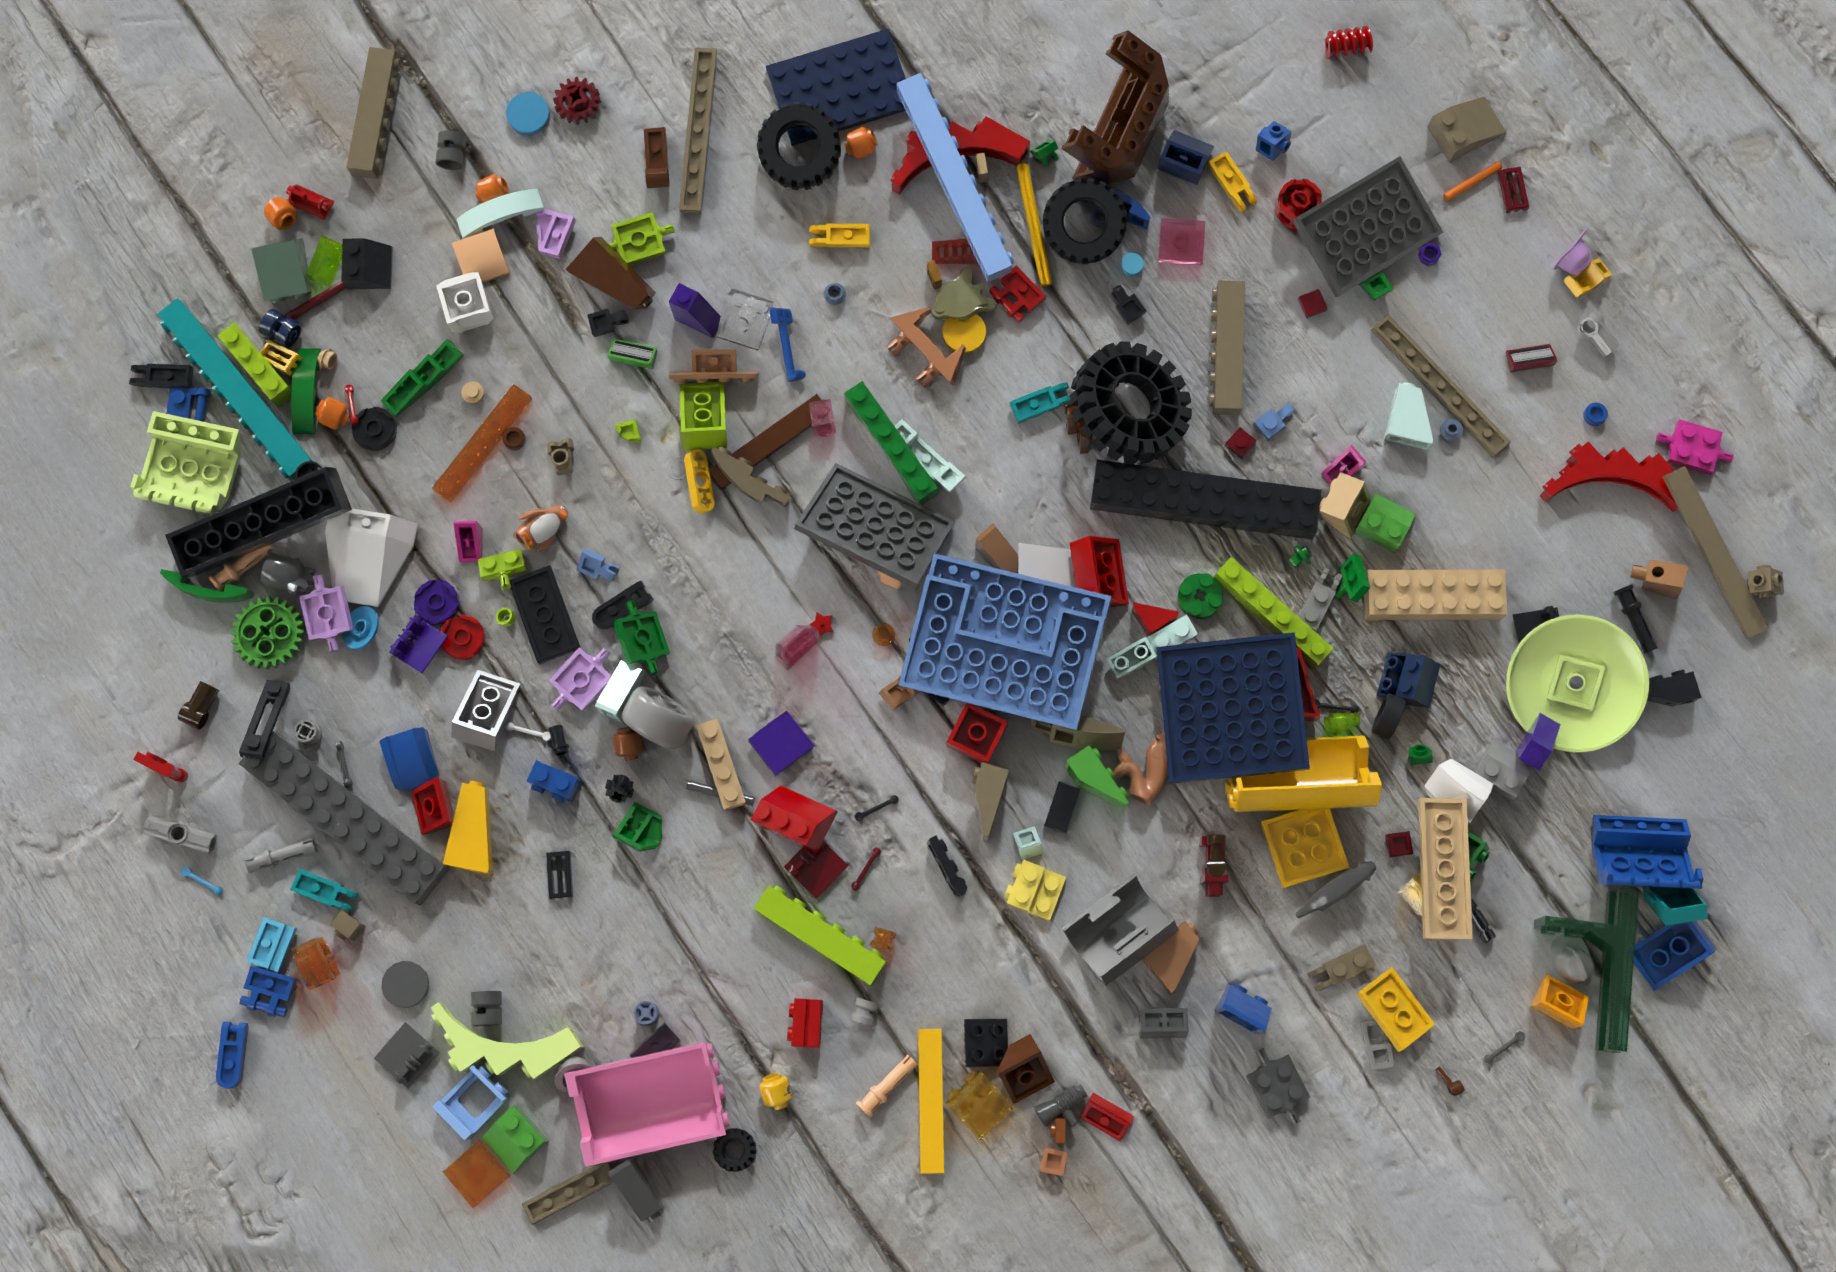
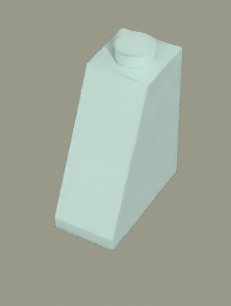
(1408, 418)
(619, 689)

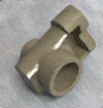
(561, 455)

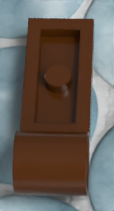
(656, 158)

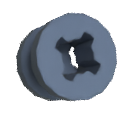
(643, 1010)

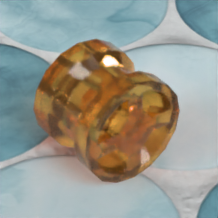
(883, 939)

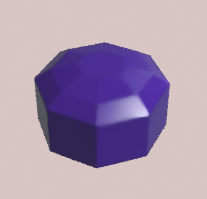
(1429, 254)

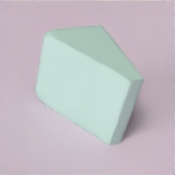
(1028, 843)

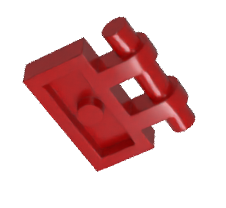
(1024, 291)

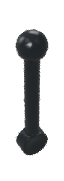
(1354, 708)
(860, 816)

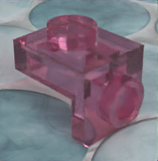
(822, 417)

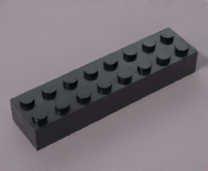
(258, 522)

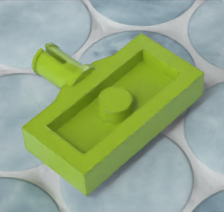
(502, 566)

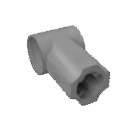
(1601, 336)

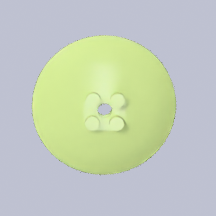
(1611, 672)

